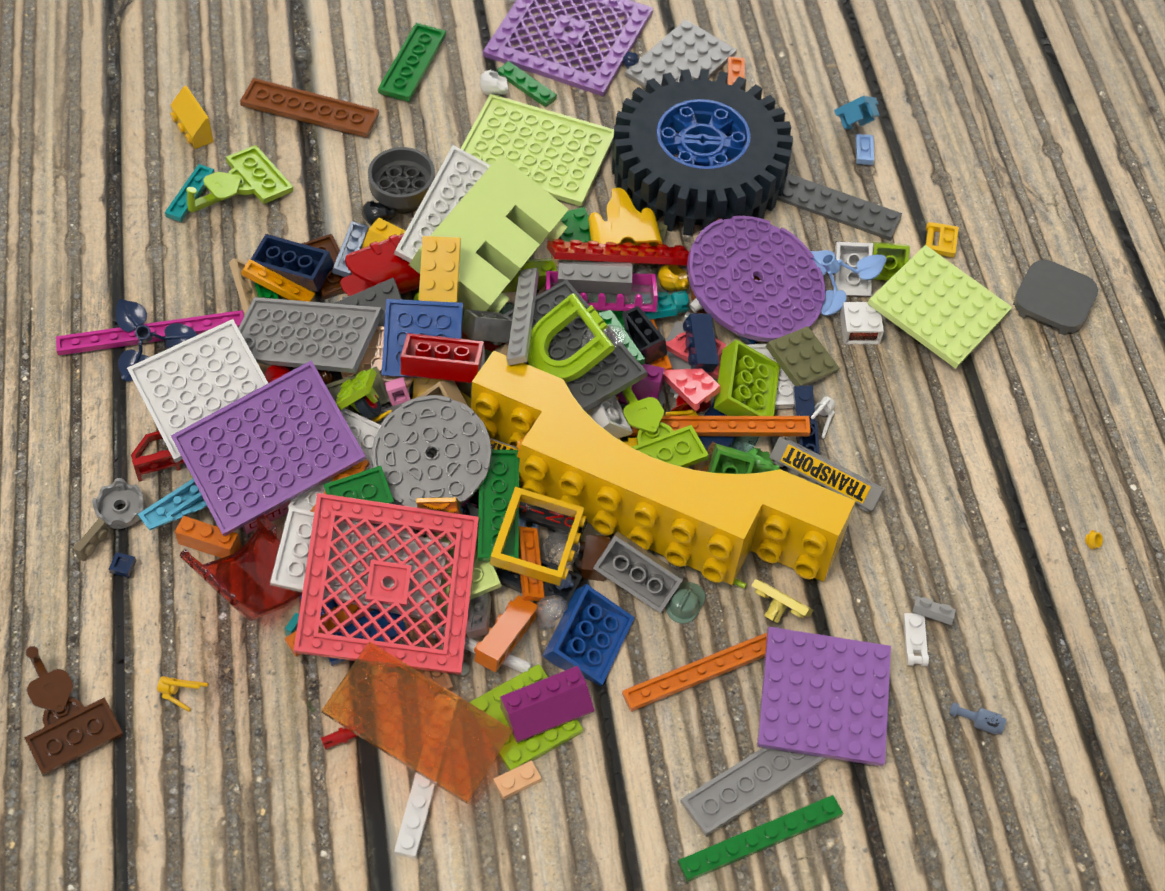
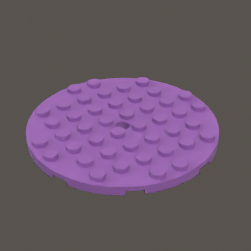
(723, 271)

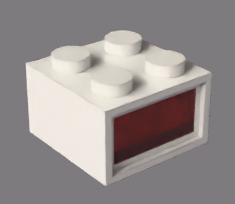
(860, 323)

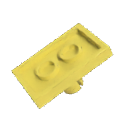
(780, 602)

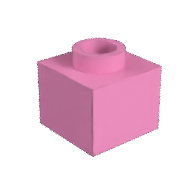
(397, 391)

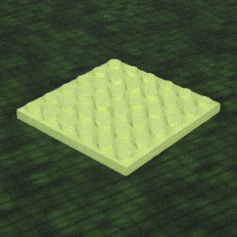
(940, 306)

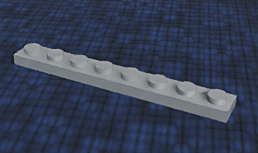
(523, 316)

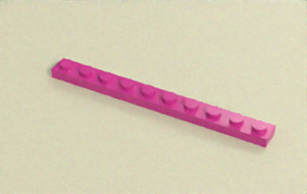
(117, 337)

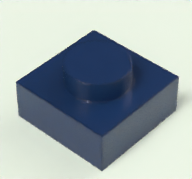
(122, 564)

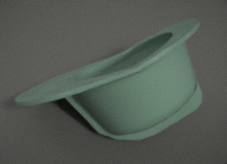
(685, 602)

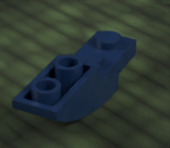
(804, 406)

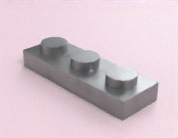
(479, 616)

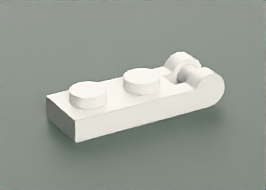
(915, 639)

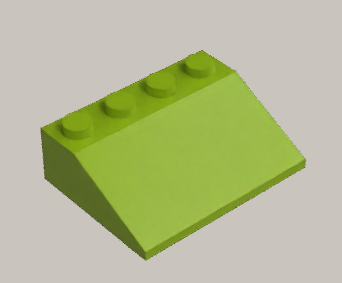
(746, 382)

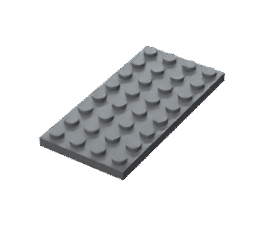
(304, 331)

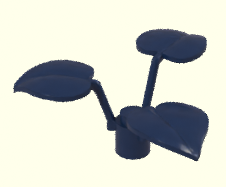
(132, 316)

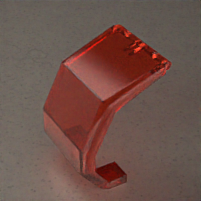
(246, 575)

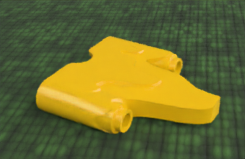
(624, 223)

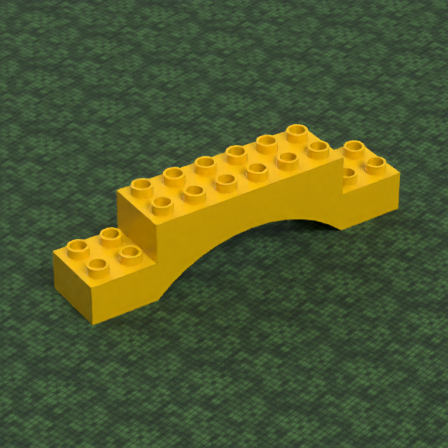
(662, 507)

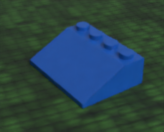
(589, 635)

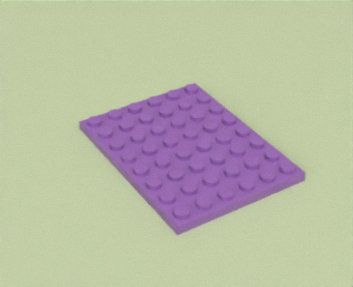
(268, 448)

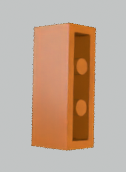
(206, 538)

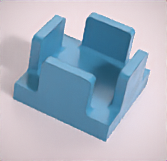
(861, 110)

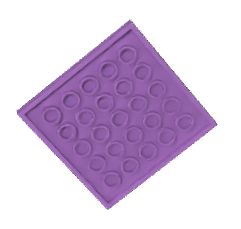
(825, 696)

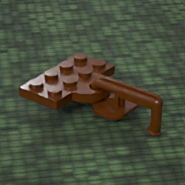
(73, 729)

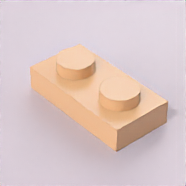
(517, 780)

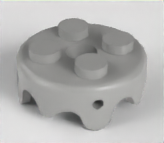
(119, 493)

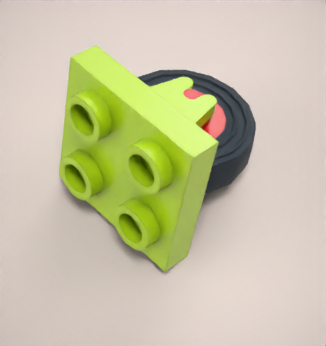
(360, 394)

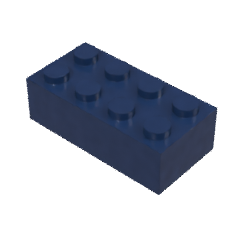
(294, 261)

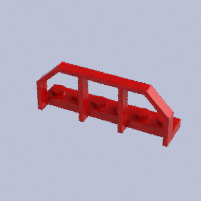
(153, 462)

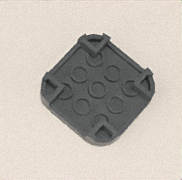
(1056, 296)

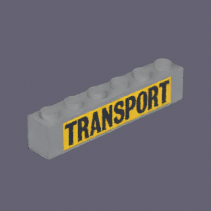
(826, 473)

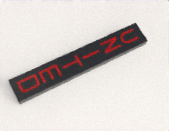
(542, 517)

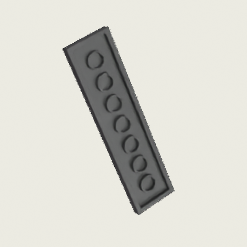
(840, 207)

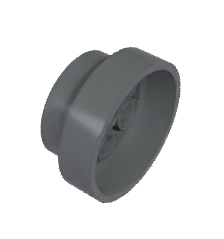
(400, 178)

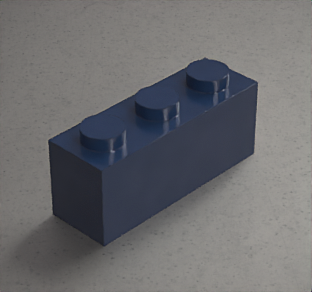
(701, 342)

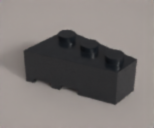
(644, 334)

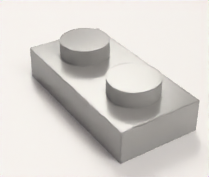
(939, 612)

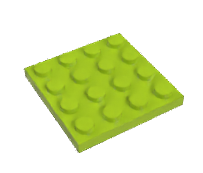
(514, 753)

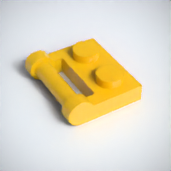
(947, 238)

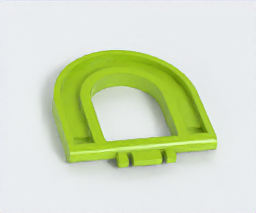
(555, 321)

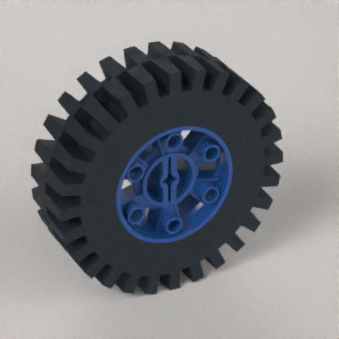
(705, 127)

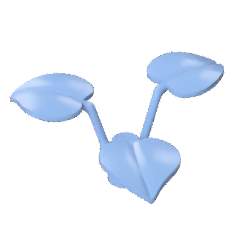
(868, 269)

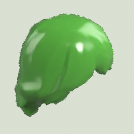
(762, 461)

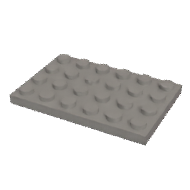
(682, 50)

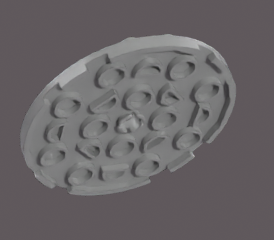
(432, 424)

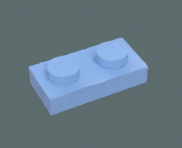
(864, 149)

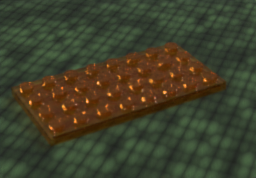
(417, 722)

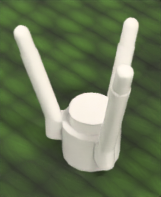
(824, 408)

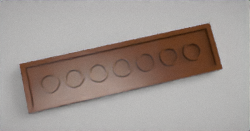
(309, 107)

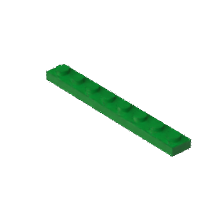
(760, 838)

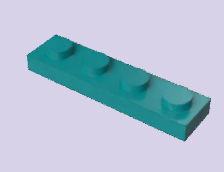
(178, 208)

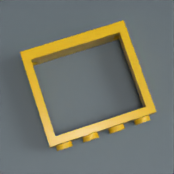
(530, 569)

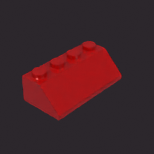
(441, 357)

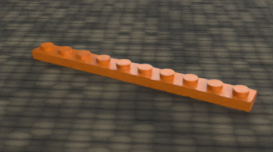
(740, 425)

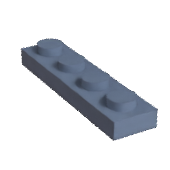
(352, 242)

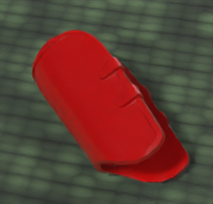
(377, 264)

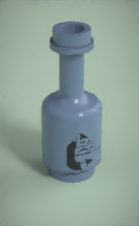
(982, 719)

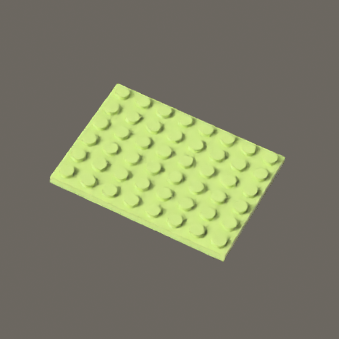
(545, 145)

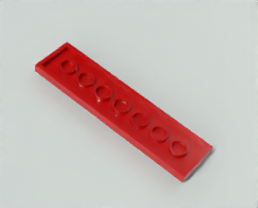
(618, 253)

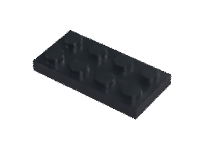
(513, 581)

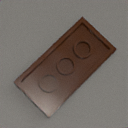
(331, 286)

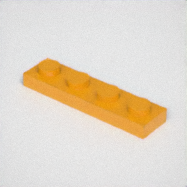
(276, 282)

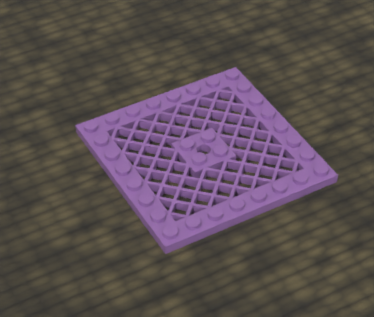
(596, 81)

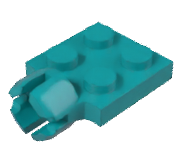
(670, 304)

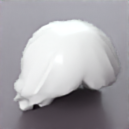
(493, 83)

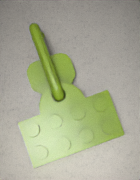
(249, 175)
(674, 447)

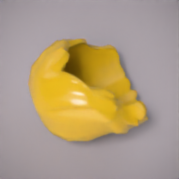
(673, 277)

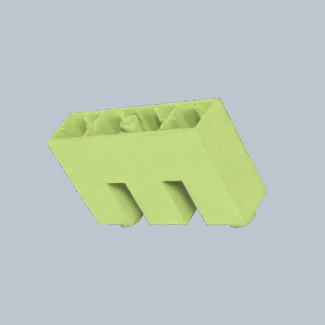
(499, 231)

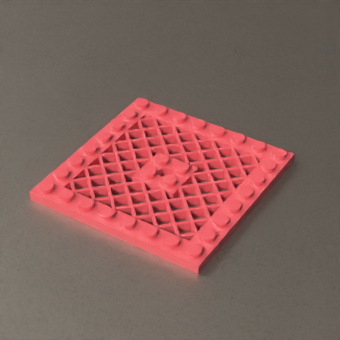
(328, 508)

